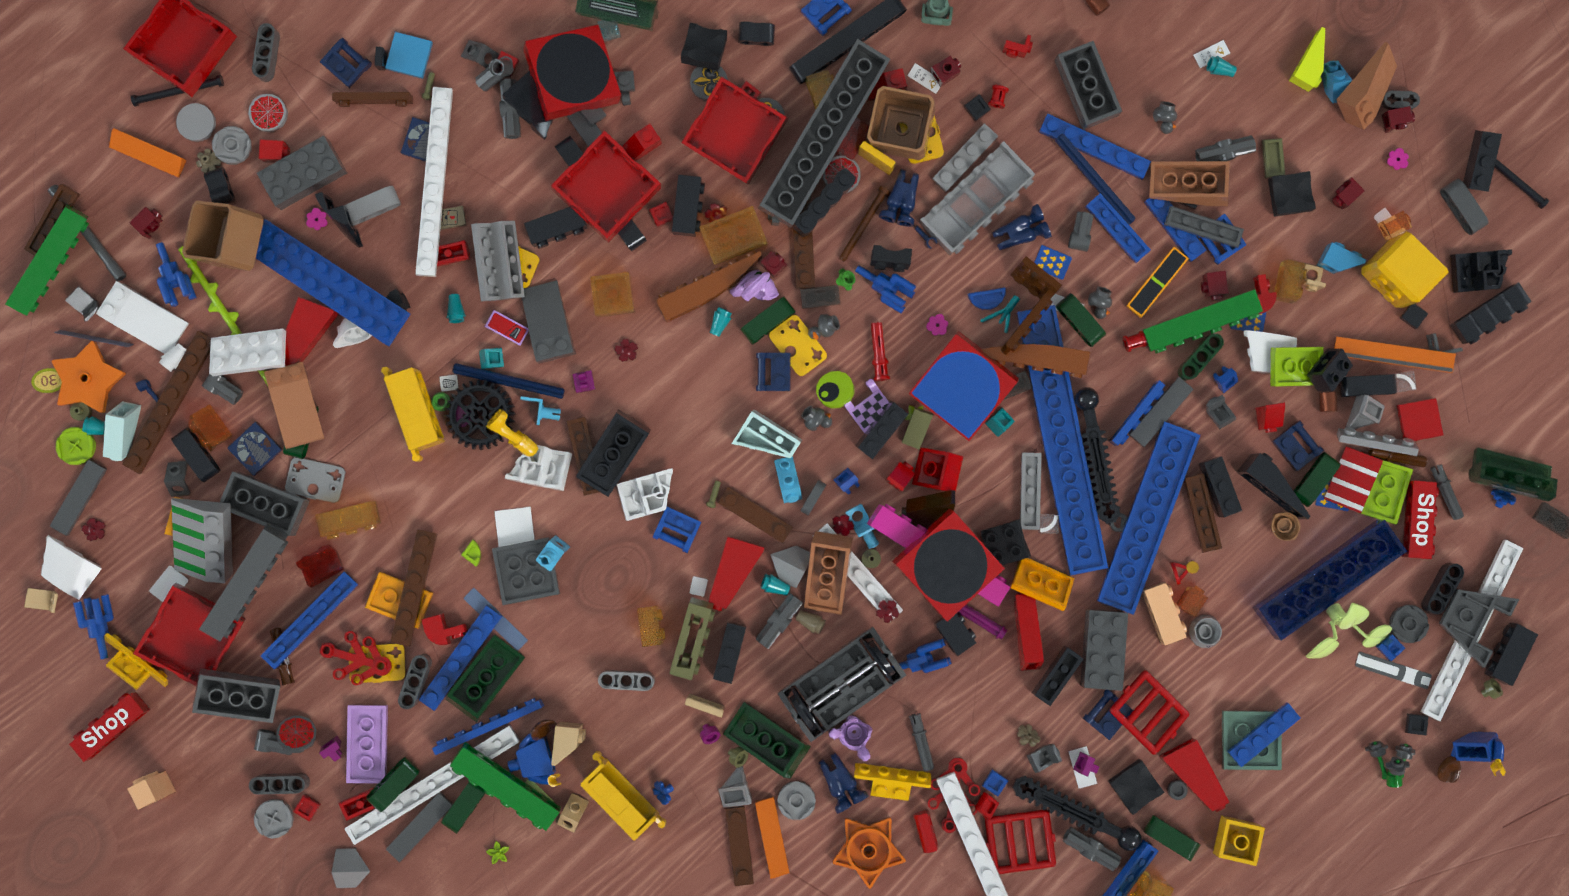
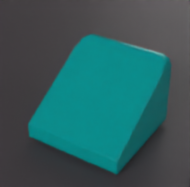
(491, 358)
(1000, 422)

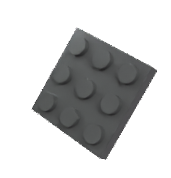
(521, 575)

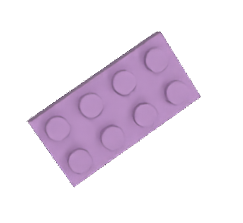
(366, 743)

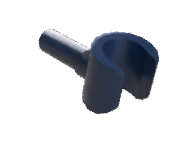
(925, 237)
(146, 385)

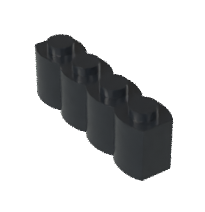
(828, 199)
(1491, 313)

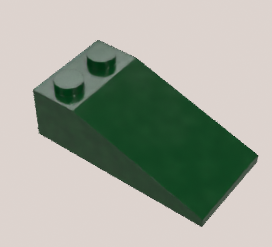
(485, 678)
(767, 740)

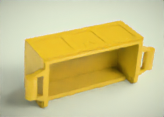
(413, 410)
(620, 798)

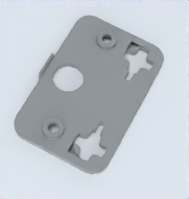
(316, 475)

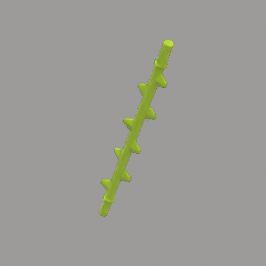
(216, 304)

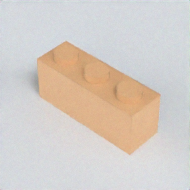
(1164, 613)
(151, 789)

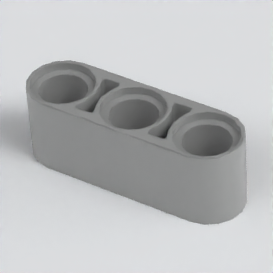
(373, 205)
(618, 684)

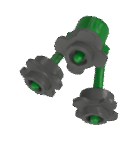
(1396, 766)

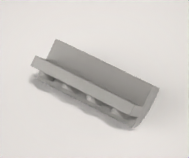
(497, 260)

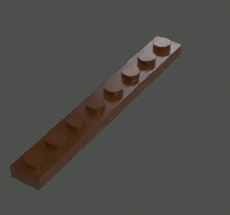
(168, 403)

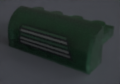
(625, 12)
(1513, 475)

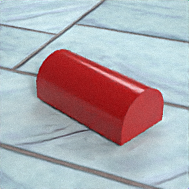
(453, 253)
(356, 805)
(926, 831)

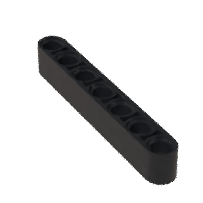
(844, 40)
(630, 232)

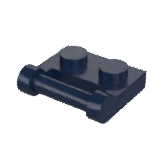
(342, 68)
(779, 372)
(1292, 449)
(1108, 724)

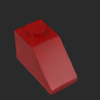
(892, 79)
(642, 142)
(1270, 417)
(900, 476)

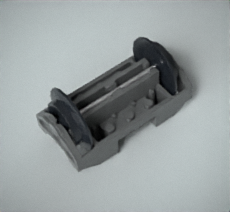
(835, 703)

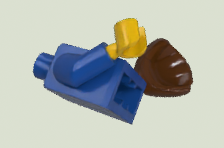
(1473, 747)
(535, 756)

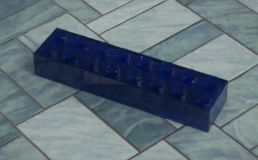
(1329, 579)

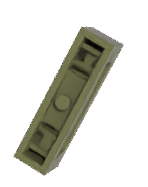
(684, 668)

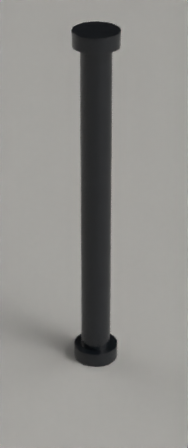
(136, 100)
(1521, 184)

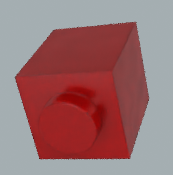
(273, 150)

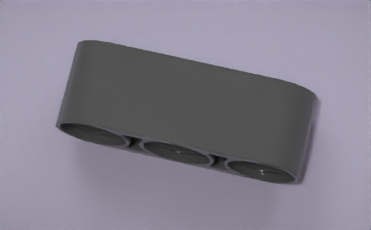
(263, 44)
(1464, 206)
(409, 689)
(270, 786)

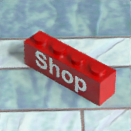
(1419, 519)
(109, 726)

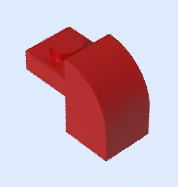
(1262, 286)
(437, 631)

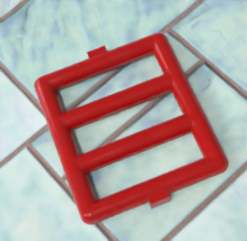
(1128, 722)
(1007, 819)

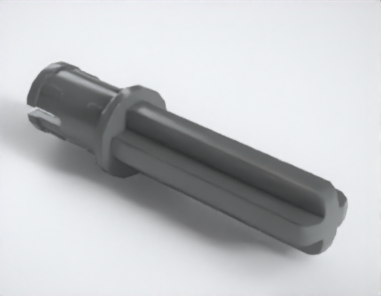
(1447, 492)
(921, 741)

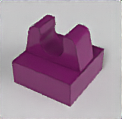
(584, 381)
(332, 749)
(1085, 764)

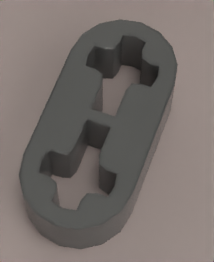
(1400, 96)
(813, 497)

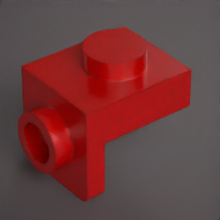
(1015, 49)

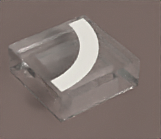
(1405, 381)
(1049, 524)

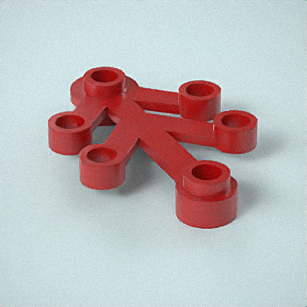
(359, 659)
(939, 798)

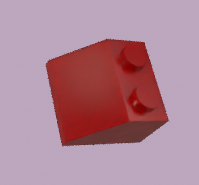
(937, 470)

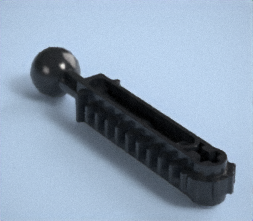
(1087, 400)
(1127, 837)

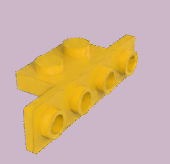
(131, 667)
(891, 782)

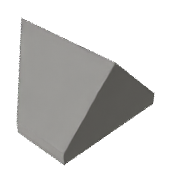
(1365, 412)
(791, 564)
(735, 790)
(348, 868)

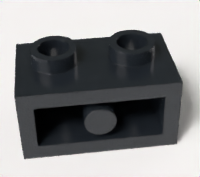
(1330, 370)
(956, 634)

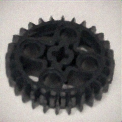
(458, 400)

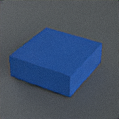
(995, 782)

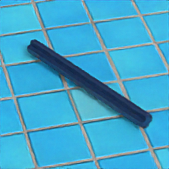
(1094, 178)
(508, 380)

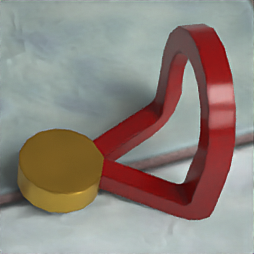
(1191, 567)

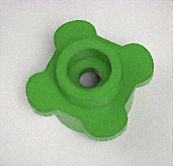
(848, 276)

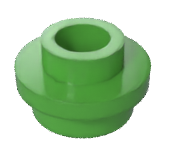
(436, 398)

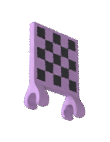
(868, 409)

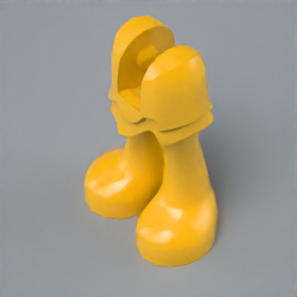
(517, 439)

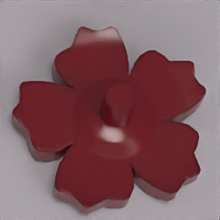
(716, 212)
(626, 350)
(842, 525)
(94, 529)
(887, 610)

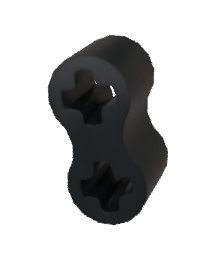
(756, 33)
(219, 186)

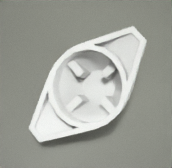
(349, 334)

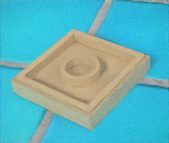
(705, 705)

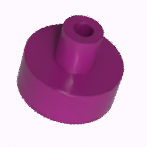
(709, 734)

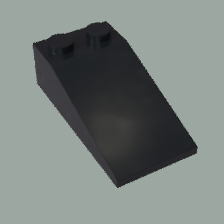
(613, 453)
(1270, 481)

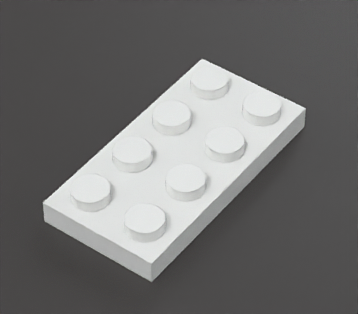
(247, 352)

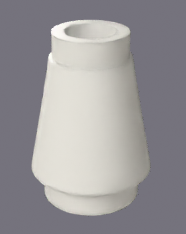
(173, 357)

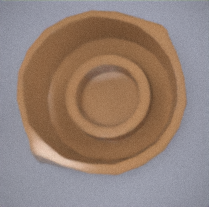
(1285, 526)

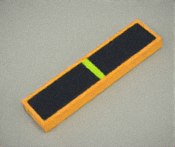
(1157, 282)

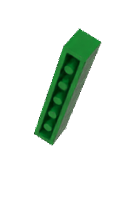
(47, 260)
(1203, 320)
(505, 786)

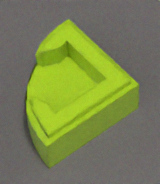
(472, 553)

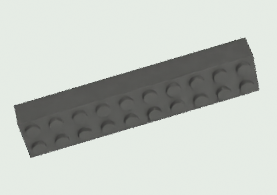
(824, 133)

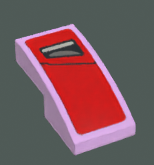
(506, 327)

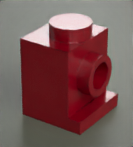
(943, 76)
(1397, 118)
(1347, 193)
(147, 221)
(773, 263)

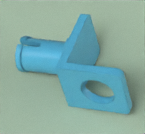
(543, 412)
(862, 528)
(552, 553)

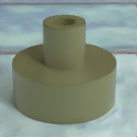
(80, 411)
(866, 558)
(1492, 688)
(738, 756)

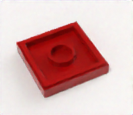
(1420, 420)

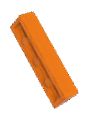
(146, 153)
(772, 837)

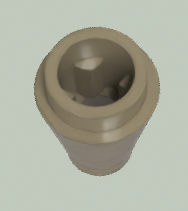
(811, 621)

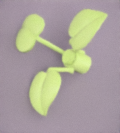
(1354, 616)

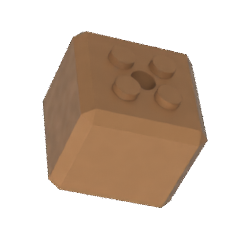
(896, 107)
(223, 235)

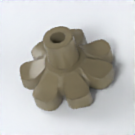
(207, 161)
(1028, 735)

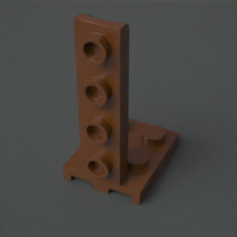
(1040, 285)

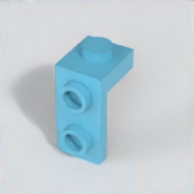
(788, 479)

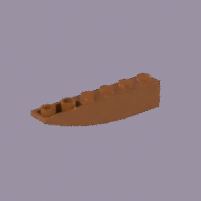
(705, 289)
(1044, 356)

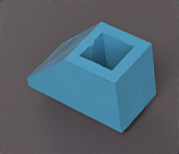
(1334, 79)
(1337, 258)

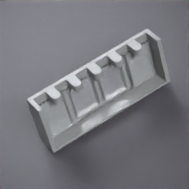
(977, 199)

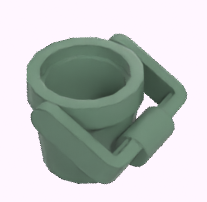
(937, 12)

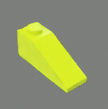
(1311, 64)

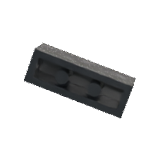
(1482, 160)
(688, 205)
(554, 227)
(881, 429)
(1220, 487)
(729, 652)
(1510, 654)
(1057, 675)

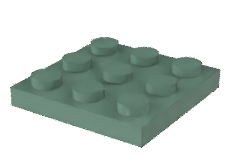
(1235, 727)

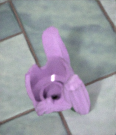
(755, 285)
(853, 741)

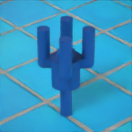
(172, 278)
(888, 287)
(96, 622)
(923, 659)

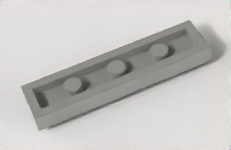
(965, 157)
(1371, 440)
(1030, 491)

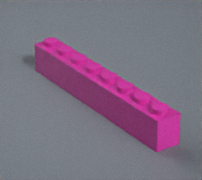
(904, 533)

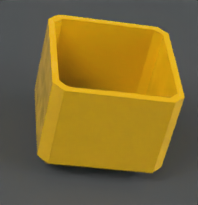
(1404, 270)

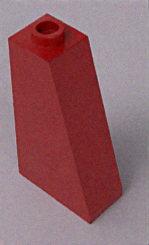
(305, 329)
(734, 567)
(1028, 633)
(1195, 771)

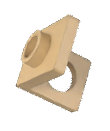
(1313, 285)
(41, 599)
(572, 812)

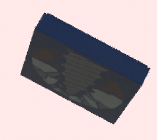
(416, 140)
(255, 448)

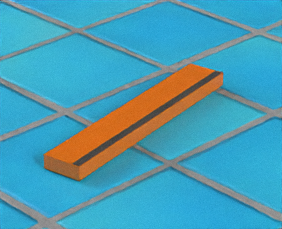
(1396, 355)

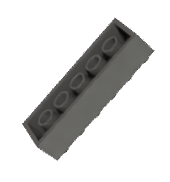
(241, 586)

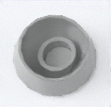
(1205, 631)

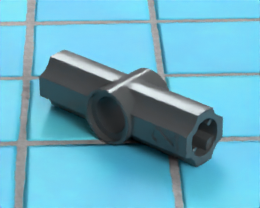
(511, 119)
(1226, 149)
(779, 620)
(1091, 848)

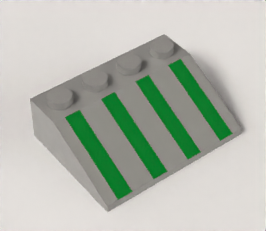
(202, 539)

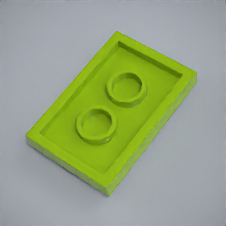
(1292, 365)
(1388, 493)

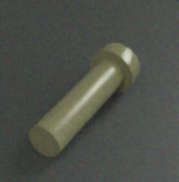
(426, 95)
(711, 503)

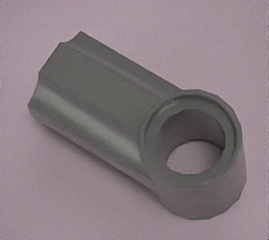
(493, 74)
(1080, 236)
(222, 387)
(267, 741)

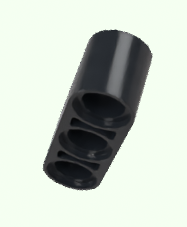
(1368, 385)
(195, 454)
(1450, 583)

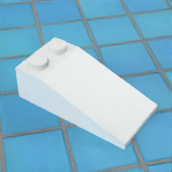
(142, 317)

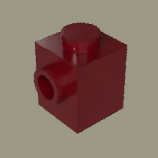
(1214, 285)

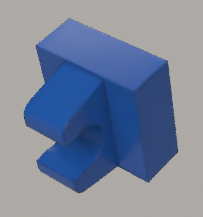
(1227, 380)
(846, 480)
(1390, 647)

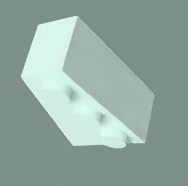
(765, 435)

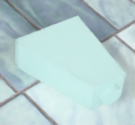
(120, 430)

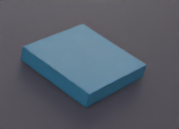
(409, 55)

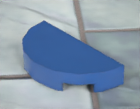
(987, 299)

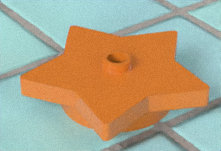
(73, 376)
(872, 863)

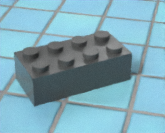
(1088, 85)
(302, 173)
(264, 503)
(1104, 649)
(236, 695)

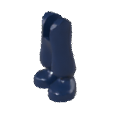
(902, 196)
(1020, 230)
(841, 781)

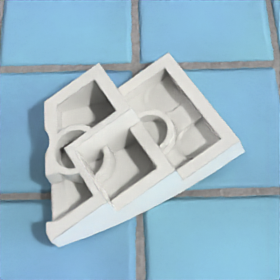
(1260, 348)
(544, 469)
(645, 494)
(67, 568)

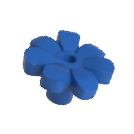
(1503, 498)
(662, 792)

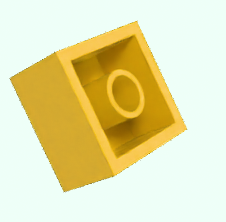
(1238, 840)

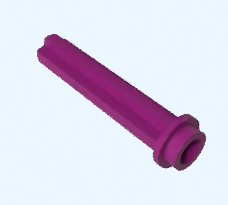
(983, 621)

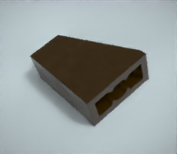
(928, 508)

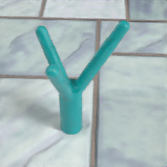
(1007, 312)

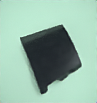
(524, 98)
(340, 217)
(1478, 270)

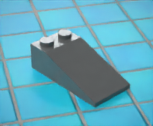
(547, 322)

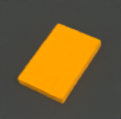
(1042, 583)
(387, 594)

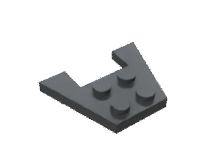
(1467, 616)

